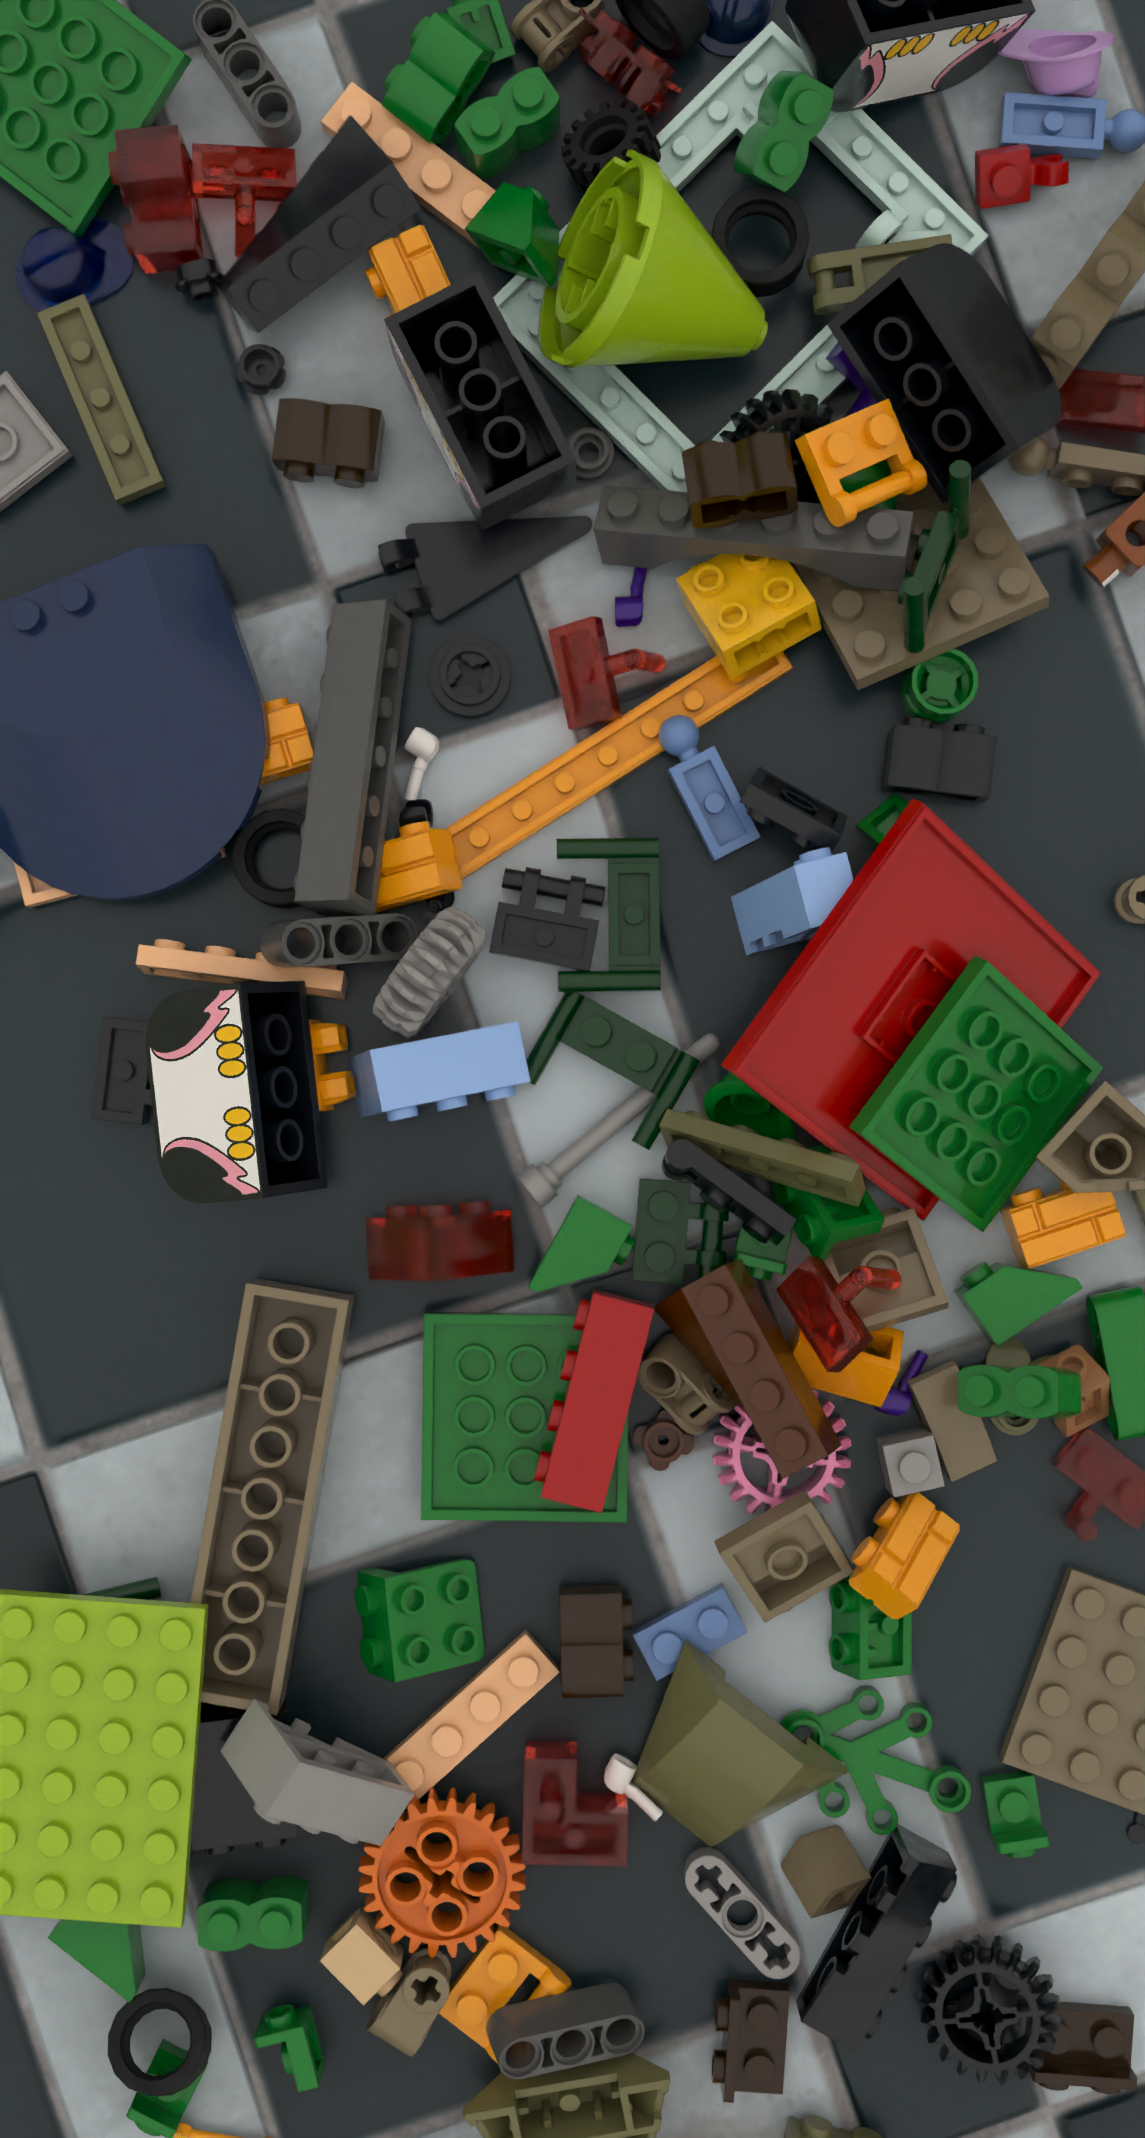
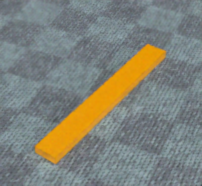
(601, 761)

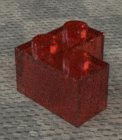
(158, 187)
(439, 1242)
(564, 1824)

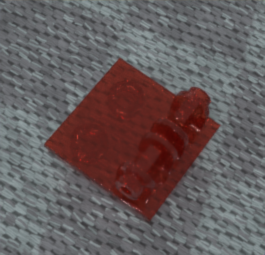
(614, 51)

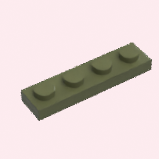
(101, 399)
(763, 1157)

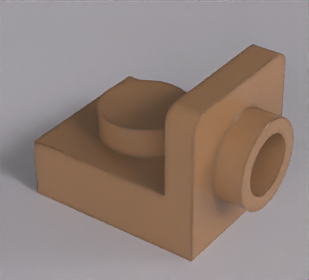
(1094, 1389)

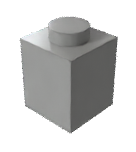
(909, 1461)

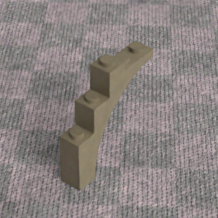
(1094, 293)

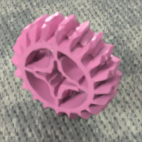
(774, 1493)

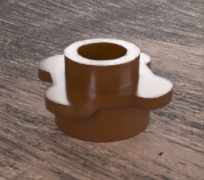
(660, 1454)

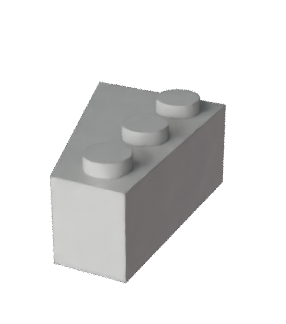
(312, 1782)

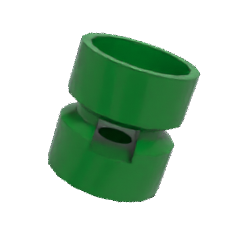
(940, 687)

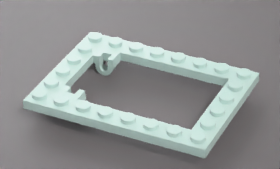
(725, 108)

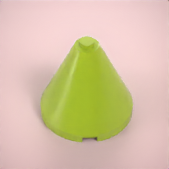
(644, 279)

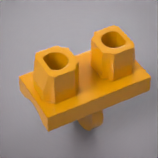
(331, 1087)

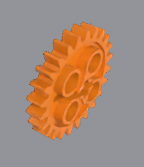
(413, 1905)

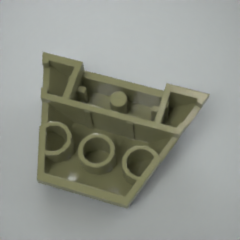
(721, 1758)
(586, 2101)

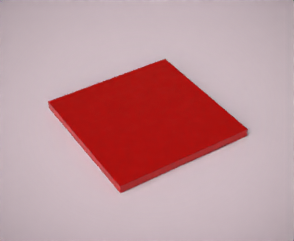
(881, 973)

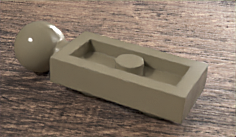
(1083, 465)

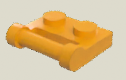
(853, 446)
(493, 1979)

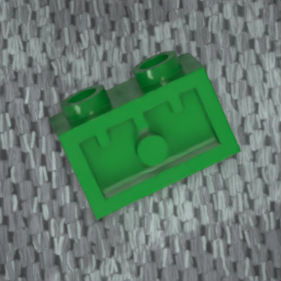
(825, 1220)
(865, 1639)

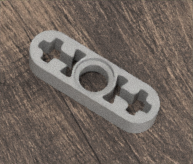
(776, 1931)

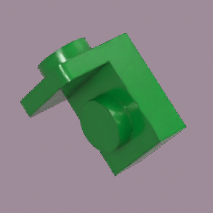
(485, 22)
(761, 1258)
(1013, 1813)
(299, 2041)
(162, 2113)

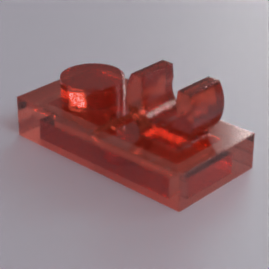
(1103, 401)

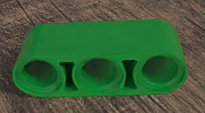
(1119, 1349)

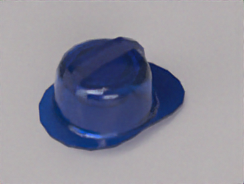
(67, 264)

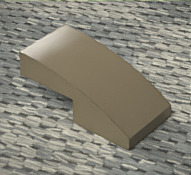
(958, 1437)

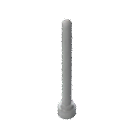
(545, 1179)

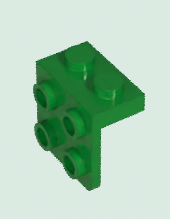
(419, 1619)

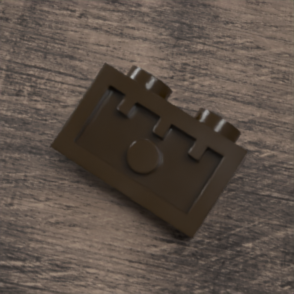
(753, 2038)
(1089, 2049)

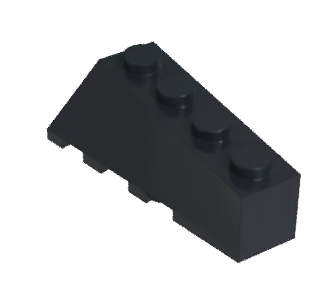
(319, 228)
(876, 1938)

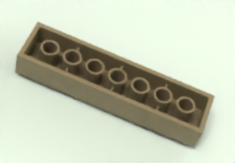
(268, 1487)

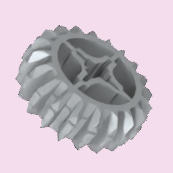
(429, 972)

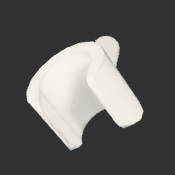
(425, 747)
(618, 1779)

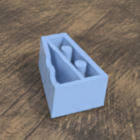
(792, 902)
(439, 1071)

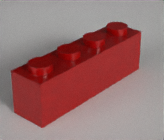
(595, 1401)

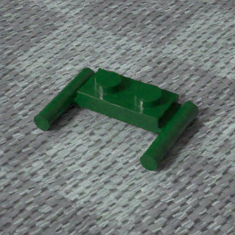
(935, 554)
(631, 914)
(621, 1048)

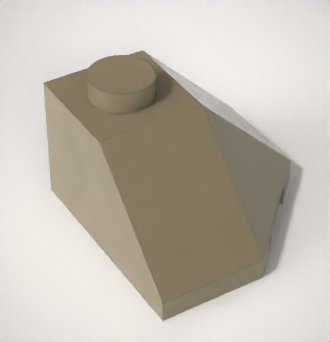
(1099, 1145)

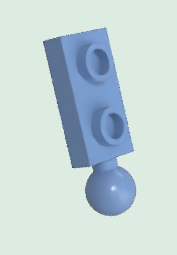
(1067, 125)
(706, 789)

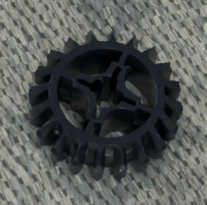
(787, 414)
(1028, 2000)

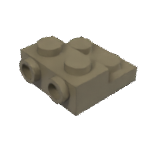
(898, 1247)
(784, 1556)

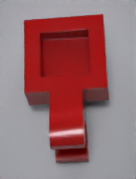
(1007, 173)

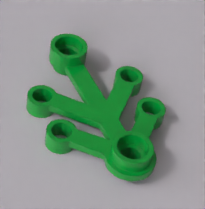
(864, 1756)

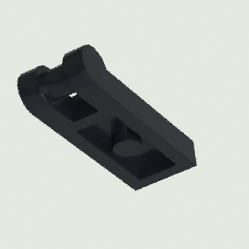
(726, 1191)

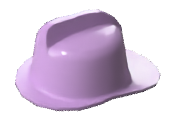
(1060, 60)

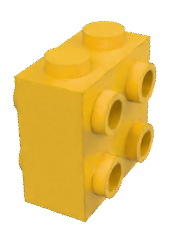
(748, 608)

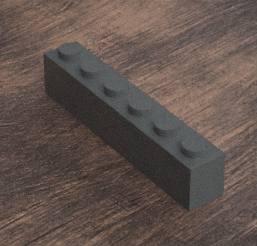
(353, 759)

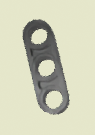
(241, 51)
(318, 945)
(564, 2030)

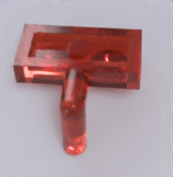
(245, 176)
(589, 671)
(825, 1308)
(1107, 1480)

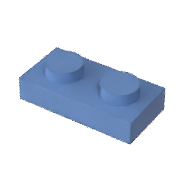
(704, 1621)

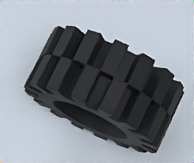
(607, 135)

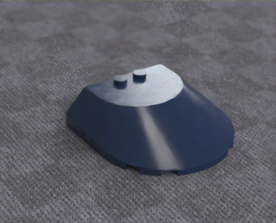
(127, 724)

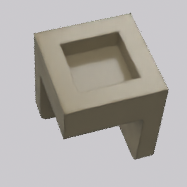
(825, 1871)

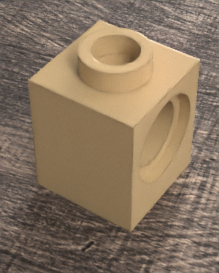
(363, 1957)

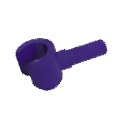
(630, 608)
(899, 1399)

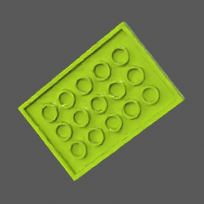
(98, 1755)

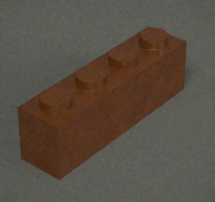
(745, 1352)

